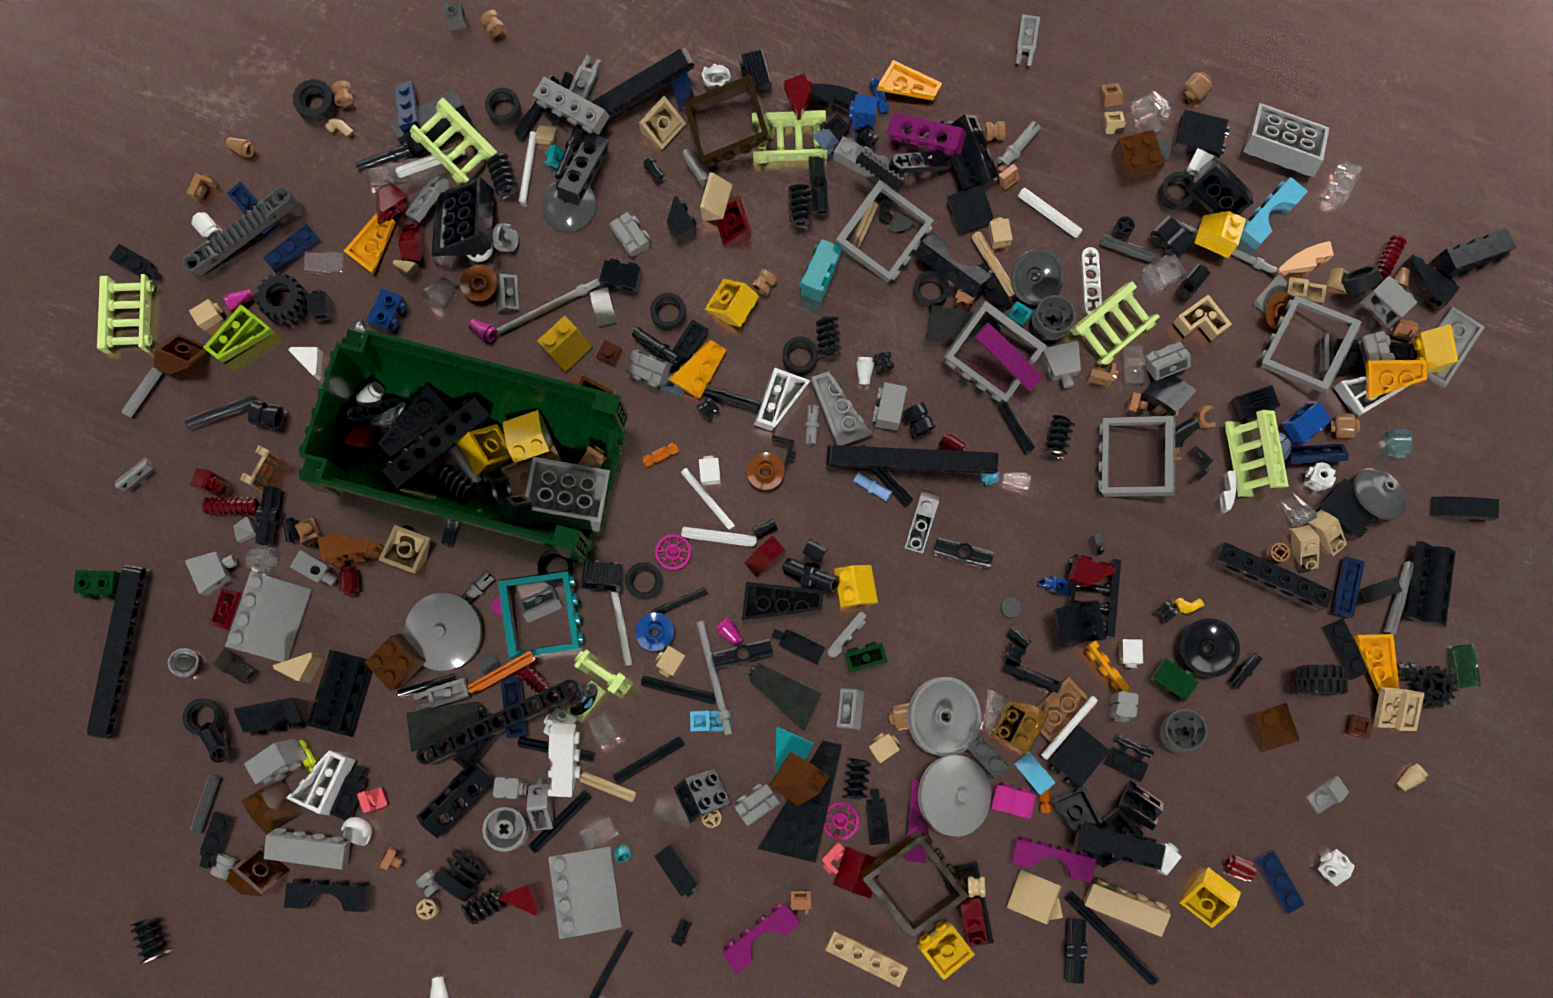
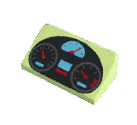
(586, 701)

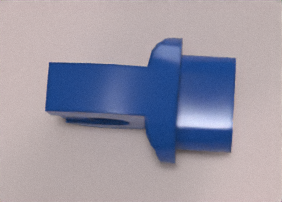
(1052, 585)

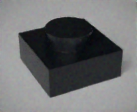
(837, 126)

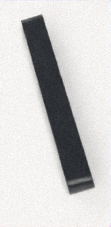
(912, 459)
(117, 652)
(489, 722)

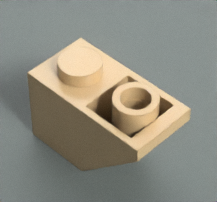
(1329, 531)
(1305, 547)

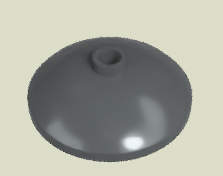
(568, 216)
(1047, 276)
(1380, 493)

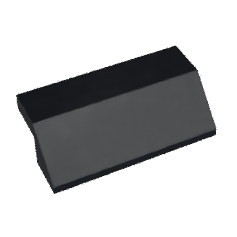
(425, 113)
(975, 162)
(1431, 584)
(340, 693)

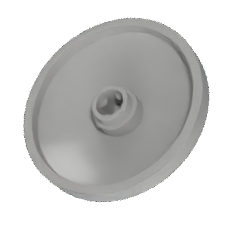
(444, 630)
(944, 716)
(954, 795)

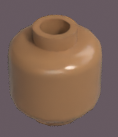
(1198, 86)
(1345, 425)
(899, 716)

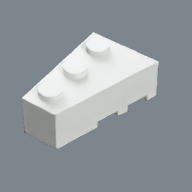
(563, 759)

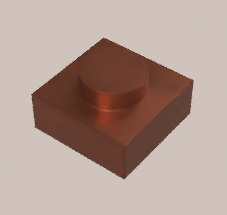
(609, 352)
(1360, 726)

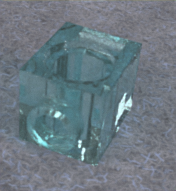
(1399, 442)

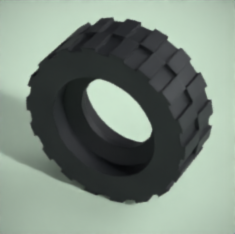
(308, 87)

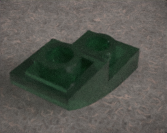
(1466, 665)

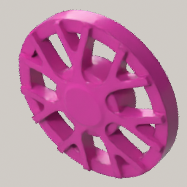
(673, 551)
(841, 821)

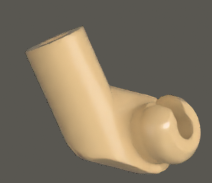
(338, 124)

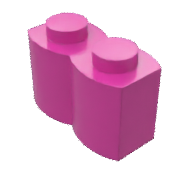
(1012, 800)

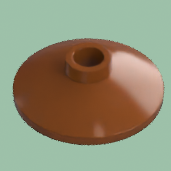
(474, 276)
(1276, 308)
(761, 462)

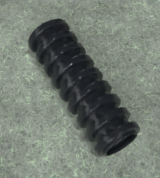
(880, 170)

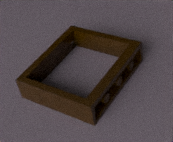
(719, 95)
(894, 854)

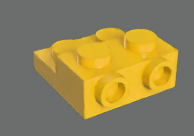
(945, 949)

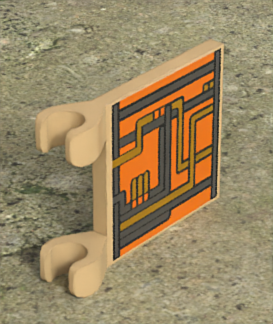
(263, 470)

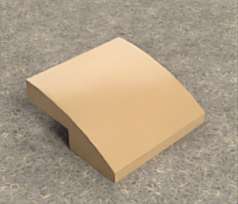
(1398, 709)
(1034, 897)

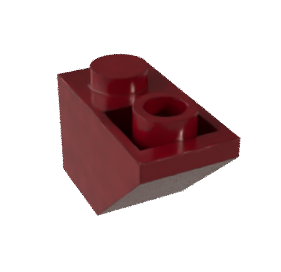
(390, 203)
(411, 242)
(207, 481)
(1087, 572)
(974, 922)

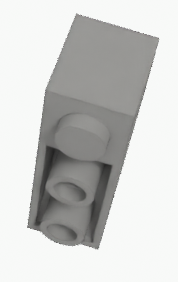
(922, 521)

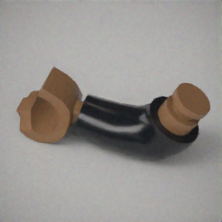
(1186, 428)

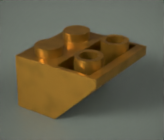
(1020, 725)

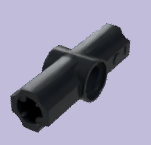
(818, 176)
(268, 515)
(951, 550)
(811, 574)
(730, 656)
(1075, 951)

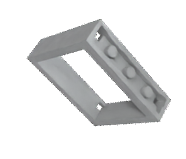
(914, 244)
(1008, 324)
(1322, 386)
(1104, 449)

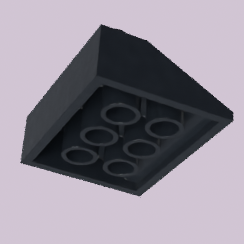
(463, 220)

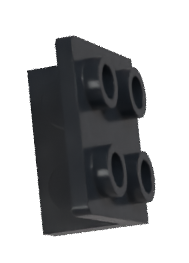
(1079, 623)
(701, 794)

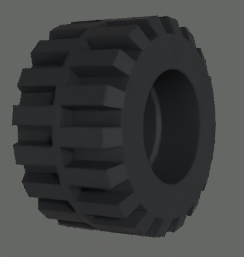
(269, 291)
(1321, 680)

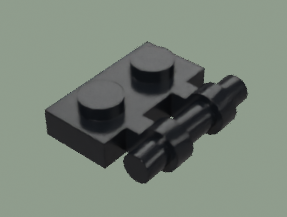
(1125, 763)

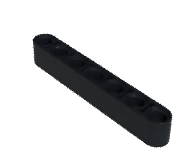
(645, 82)

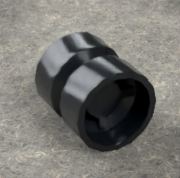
(262, 413)
(919, 419)

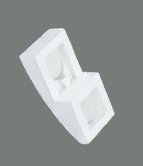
(1227, 497)

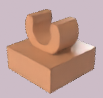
(1008, 176)
(963, 297)
(1405, 329)
(1135, 404)
(389, 858)
(800, 901)

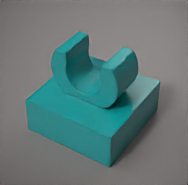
(554, 156)
(1019, 314)

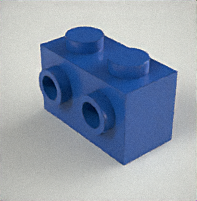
(863, 111)
(386, 311)
(1306, 422)

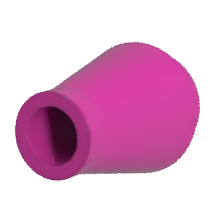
(236, 299)
(483, 330)
(729, 631)

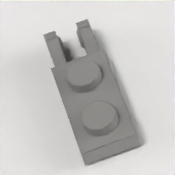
(1027, 37)
(585, 77)
(427, 198)
(845, 636)
(443, 694)

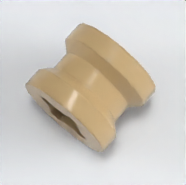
(709, 819)
(976, 887)
(423, 909)

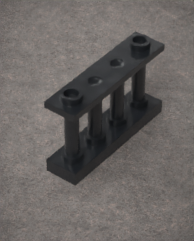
(1111, 589)

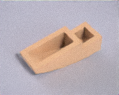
(1306, 259)

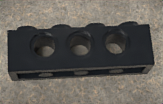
(582, 168)
(445, 801)

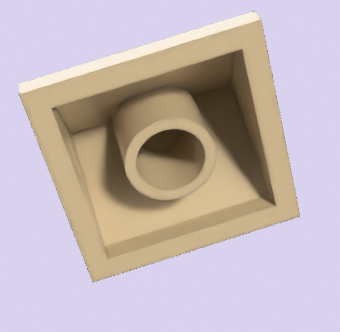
(661, 123)
(715, 198)
(405, 549)
(301, 668)

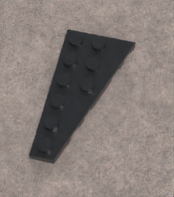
(800, 828)

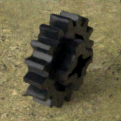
(1443, 688)

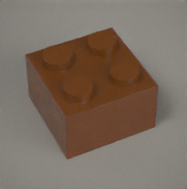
(1139, 155)
(395, 662)

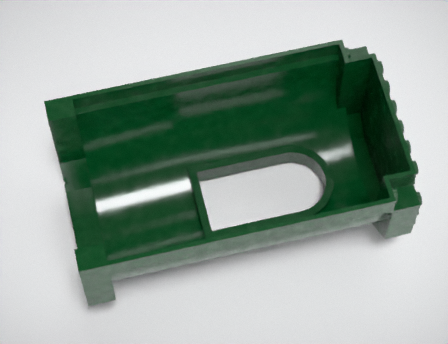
(570, 411)

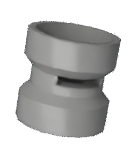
(223, 867)
(428, 884)

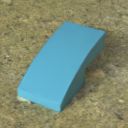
(706, 721)
(1034, 773)

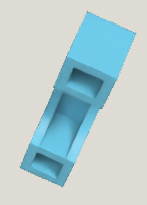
(1286, 198)

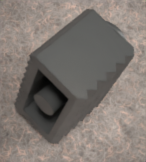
(987, 757)

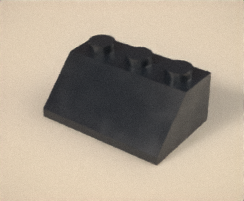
(1220, 189)
(272, 716)

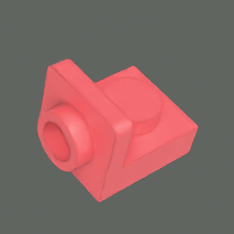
(372, 800)
(835, 854)

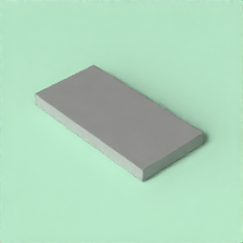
(1465, 334)

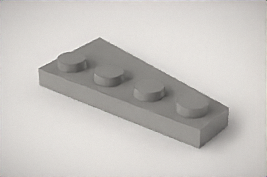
(840, 415)

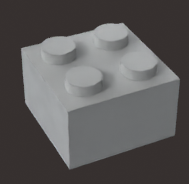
(1389, 301)
(891, 403)
(275, 761)

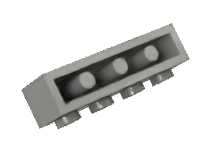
(570, 105)
(847, 153)
(307, 849)

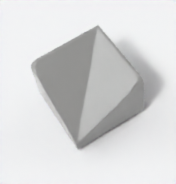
(244, 530)

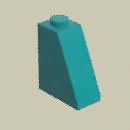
(789, 742)

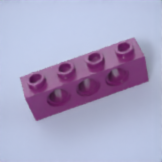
(901, 122)

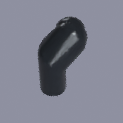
(884, 206)

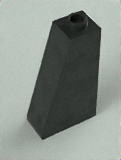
(947, 324)
(787, 694)
(436, 723)

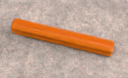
(501, 672)

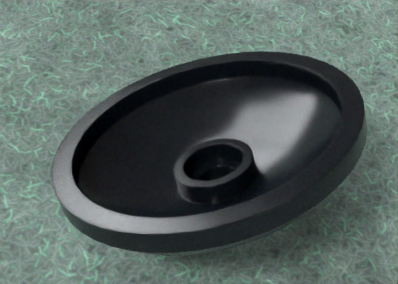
(1222, 644)

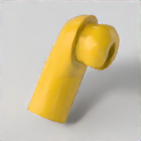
(1187, 607)

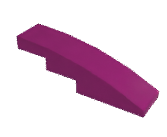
(1008, 356)

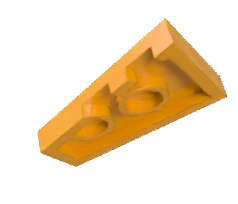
(908, 82)
(370, 243)
(699, 369)
(1392, 375)
(1380, 659)
(1118, 682)

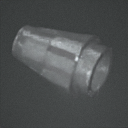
(1161, 105)
(1017, 480)

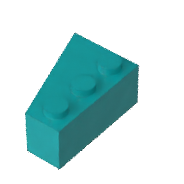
(820, 270)

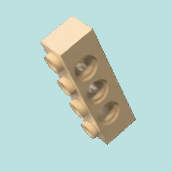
(866, 958)

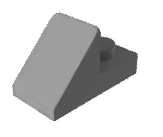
(1326, 795)

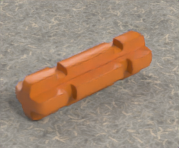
(660, 454)
(1045, 797)

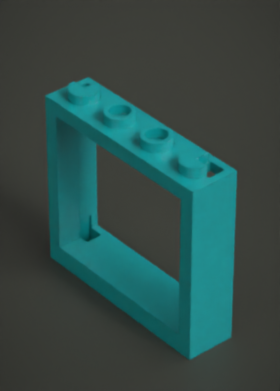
(508, 616)

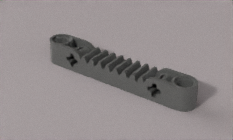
(266, 212)

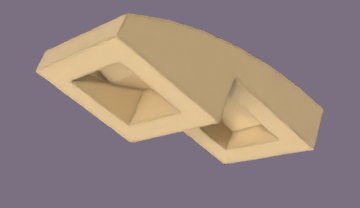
(1306, 290)

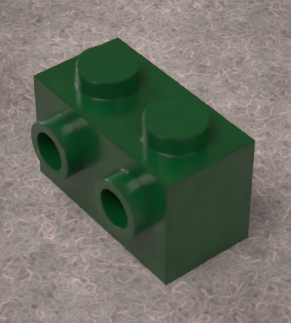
(96, 583)
(865, 658)
(1174, 679)

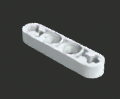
(1090, 283)

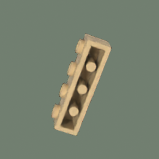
(1127, 907)

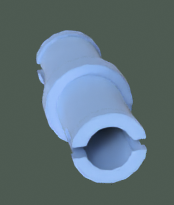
(872, 486)

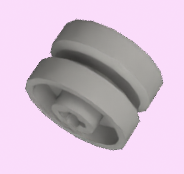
(494, 830)

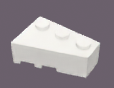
(779, 395)
(1354, 395)
(323, 783)

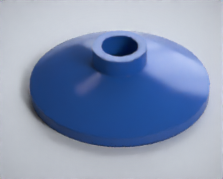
(645, 627)

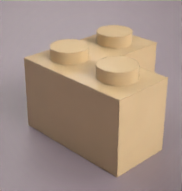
(1203, 315)

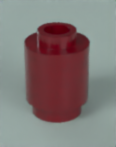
(951, 442)
(348, 581)
(1240, 868)

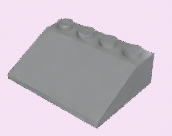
(1287, 140)
(567, 493)
(268, 617)
(585, 892)

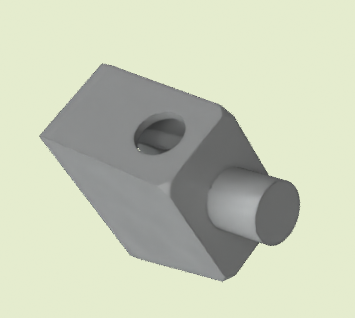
(1062, 362)
(307, 564)
(210, 571)
(539, 800)

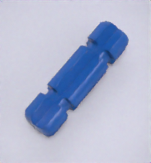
(883, 104)

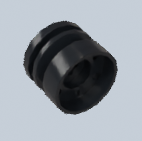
(462, 872)

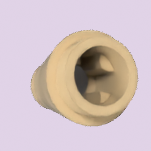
(1412, 777)

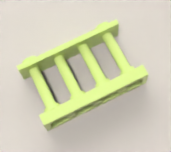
(779, 121)
(458, 124)
(106, 310)
(1097, 316)
(1272, 453)
(617, 684)

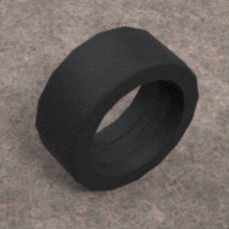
(503, 93)
(1167, 199)
(934, 275)
(1362, 280)
(661, 299)
(800, 340)
(542, 562)
(629, 580)
(1381, 590)
(192, 706)

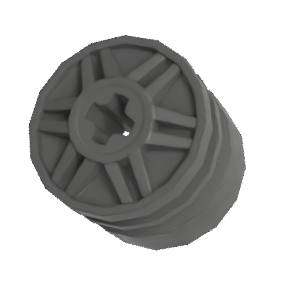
(1059, 312)
(1194, 731)

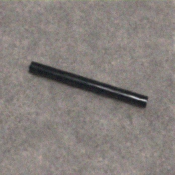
(611, 964)

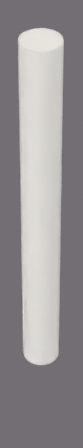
(527, 168)
(707, 498)
(621, 629)
(1069, 727)

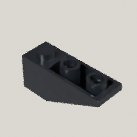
(1431, 283)

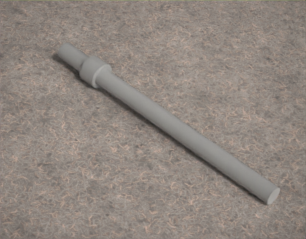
(1257, 263)
(581, 290)
(723, 714)

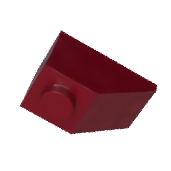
(799, 93)
(363, 438)
(765, 556)

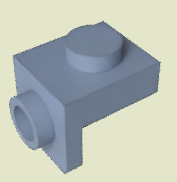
(826, 140)

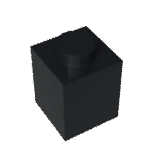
(318, 305)

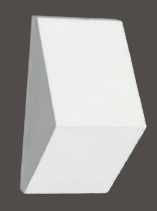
(603, 307)
(310, 358)

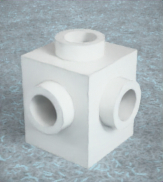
(1314, 476)
(558, 716)
(1336, 867)

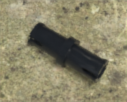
(1245, 670)

